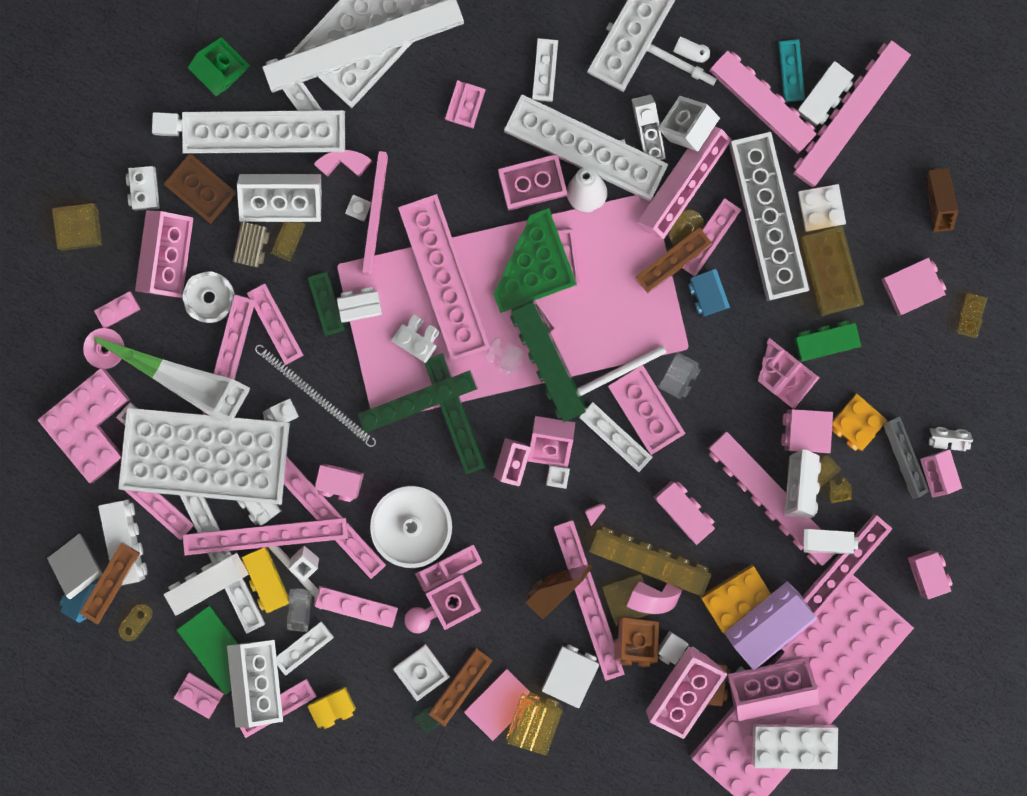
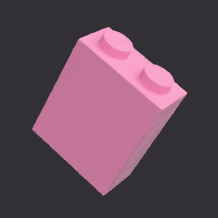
(914, 286)

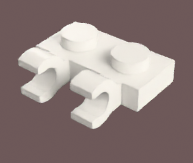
(413, 343)

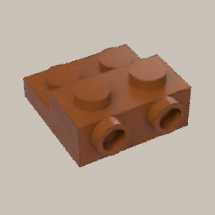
(637, 642)

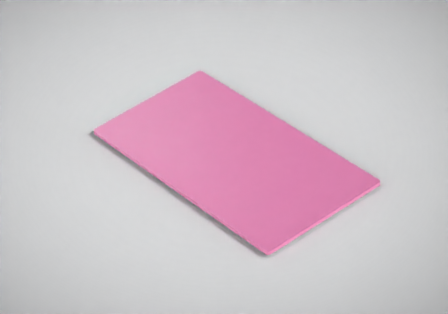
(599, 324)

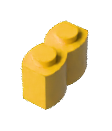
(332, 707)

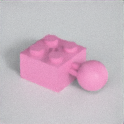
(418, 619)

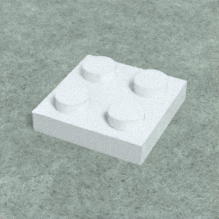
(821, 207)

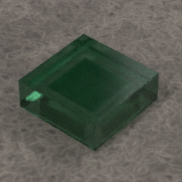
(426, 721)

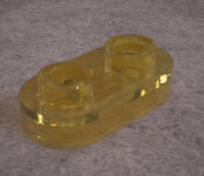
(135, 623)

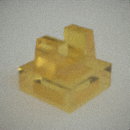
(840, 492)

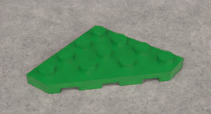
(536, 266)

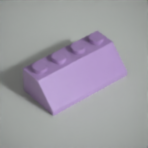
(770, 625)

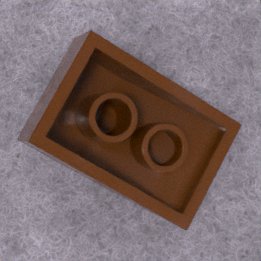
(554, 589)

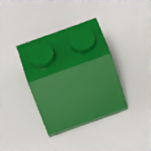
(218, 66)

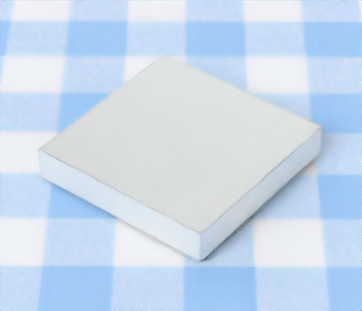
(421, 672)

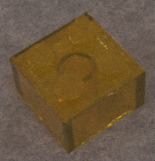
(77, 226)

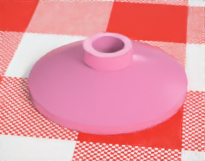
(93, 350)

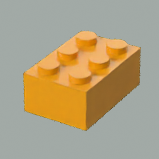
(735, 597)

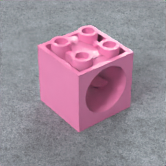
(807, 431)

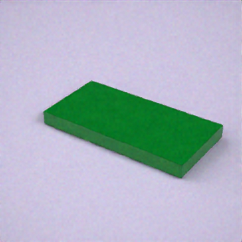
(209, 641)

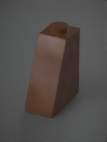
(941, 200)

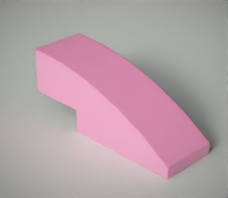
(448, 568)

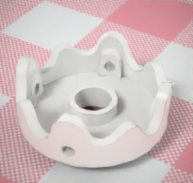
(194, 297)

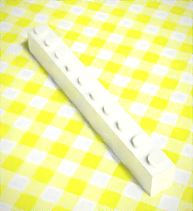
(362, 45)

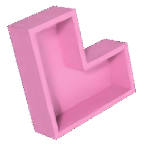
(77, 420)

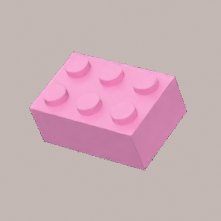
(532, 182)
(339, 482)
(685, 511)

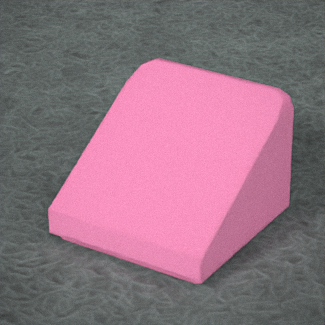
(594, 512)

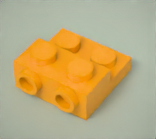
(857, 423)

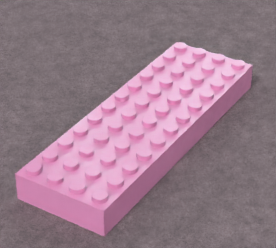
(844, 651)

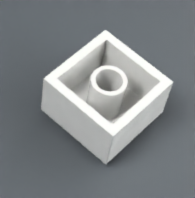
(688, 123)

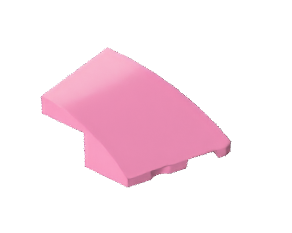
(785, 375)

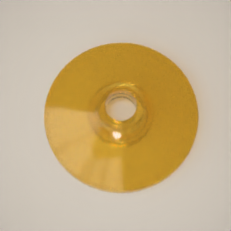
(690, 221)

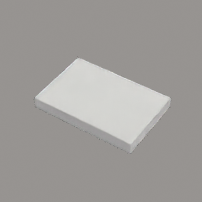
(74, 566)

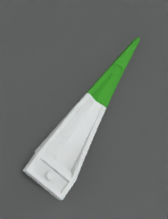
(207, 391)

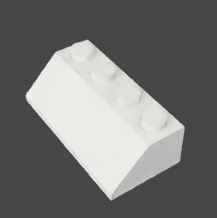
(279, 197)
(254, 683)

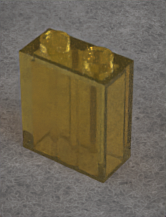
(534, 723)

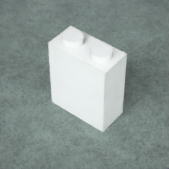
(570, 675)

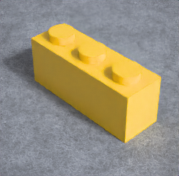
(265, 580)

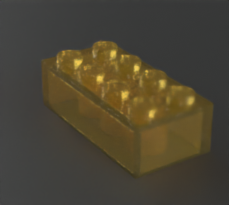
(831, 271)

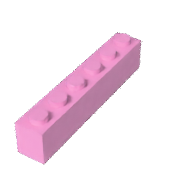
(762, 101)
(683, 184)

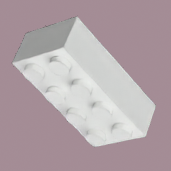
(120, 528)
(795, 746)

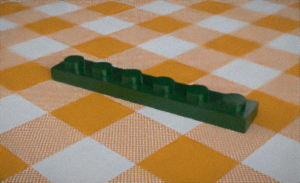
(417, 401)
(456, 418)

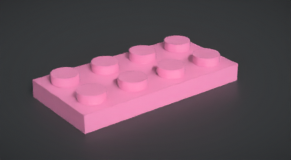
(646, 409)

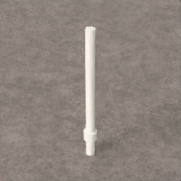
(696, 72)
(621, 370)

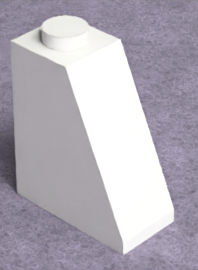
(829, 541)

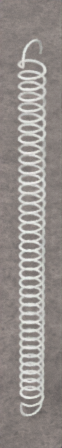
(314, 394)

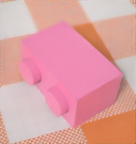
(512, 462)

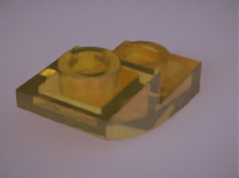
(971, 315)

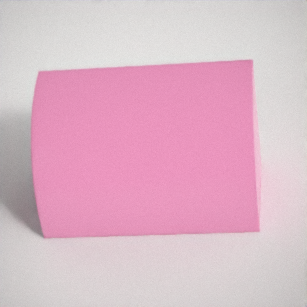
(941, 473)

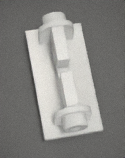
(959, 439)

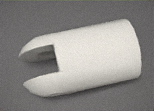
(692, 50)

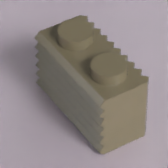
(250, 245)

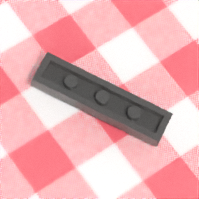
(906, 457)

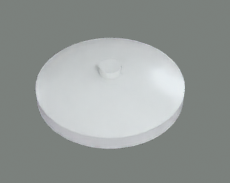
(411, 526)

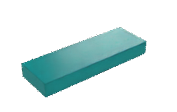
(791, 70)

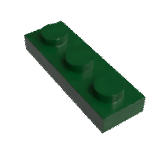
(326, 304)

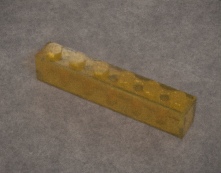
(650, 562)

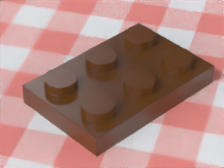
(200, 188)

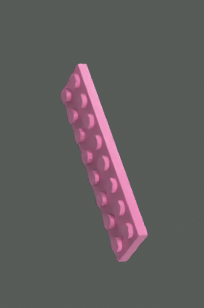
(444, 277)

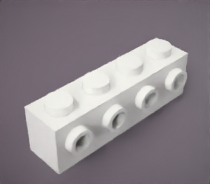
(205, 584)

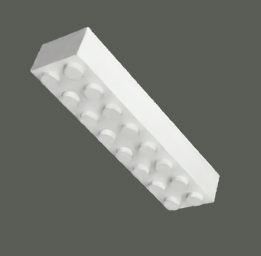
(768, 216)

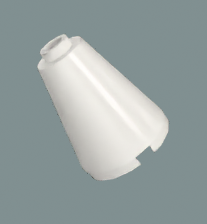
(586, 191)

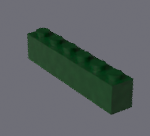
(548, 360)

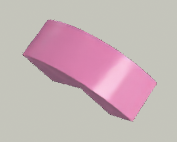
(353, 160)
(652, 601)

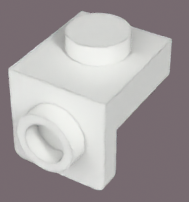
(281, 412)

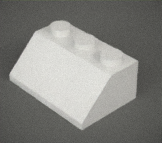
(802, 485)

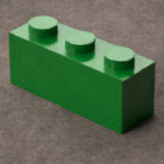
(827, 341)

